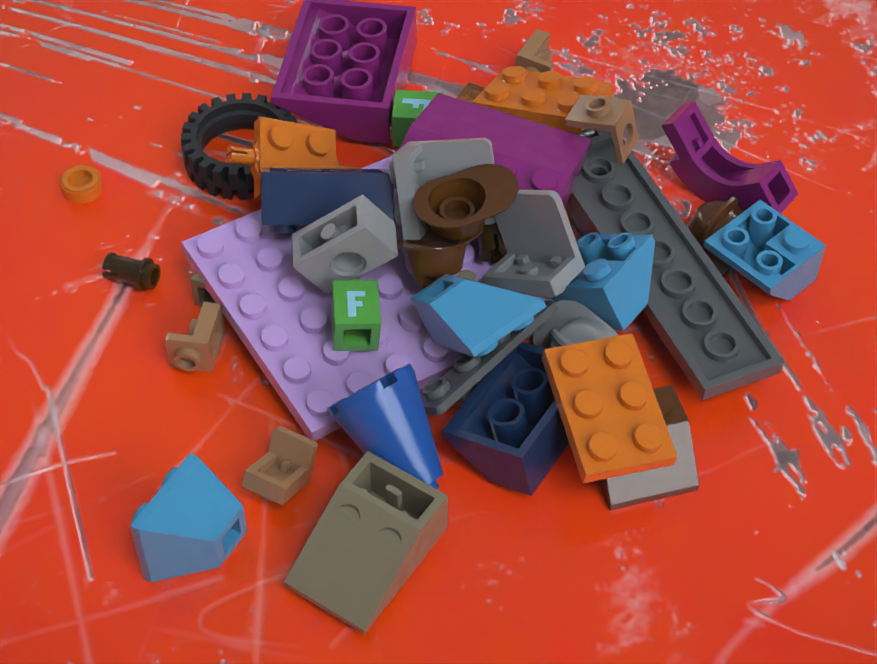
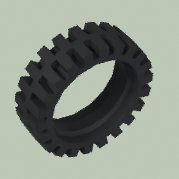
(214, 121)

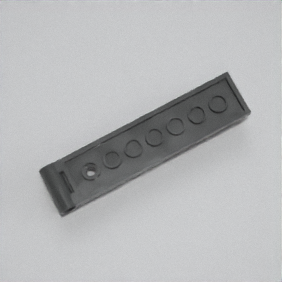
(688, 296)

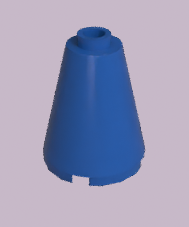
(392, 424)

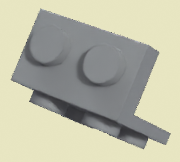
(427, 160)
(538, 244)

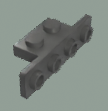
(469, 371)

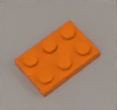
(539, 95)
(608, 408)

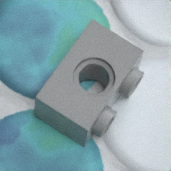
(344, 243)

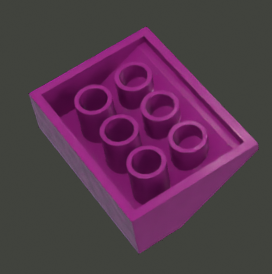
(347, 66)
(533, 151)

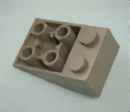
(368, 541)

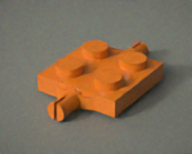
(286, 146)

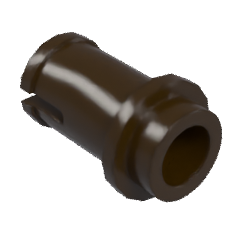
(491, 241)
(140, 273)

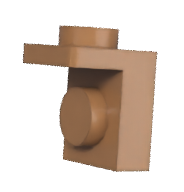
(536, 53)
(202, 344)

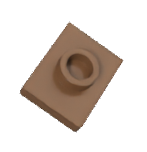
(606, 115)

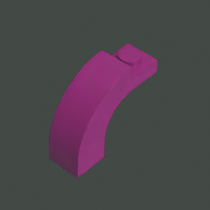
(717, 174)

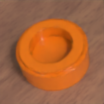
(81, 184)

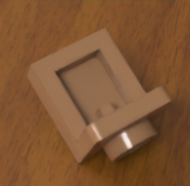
(284, 468)

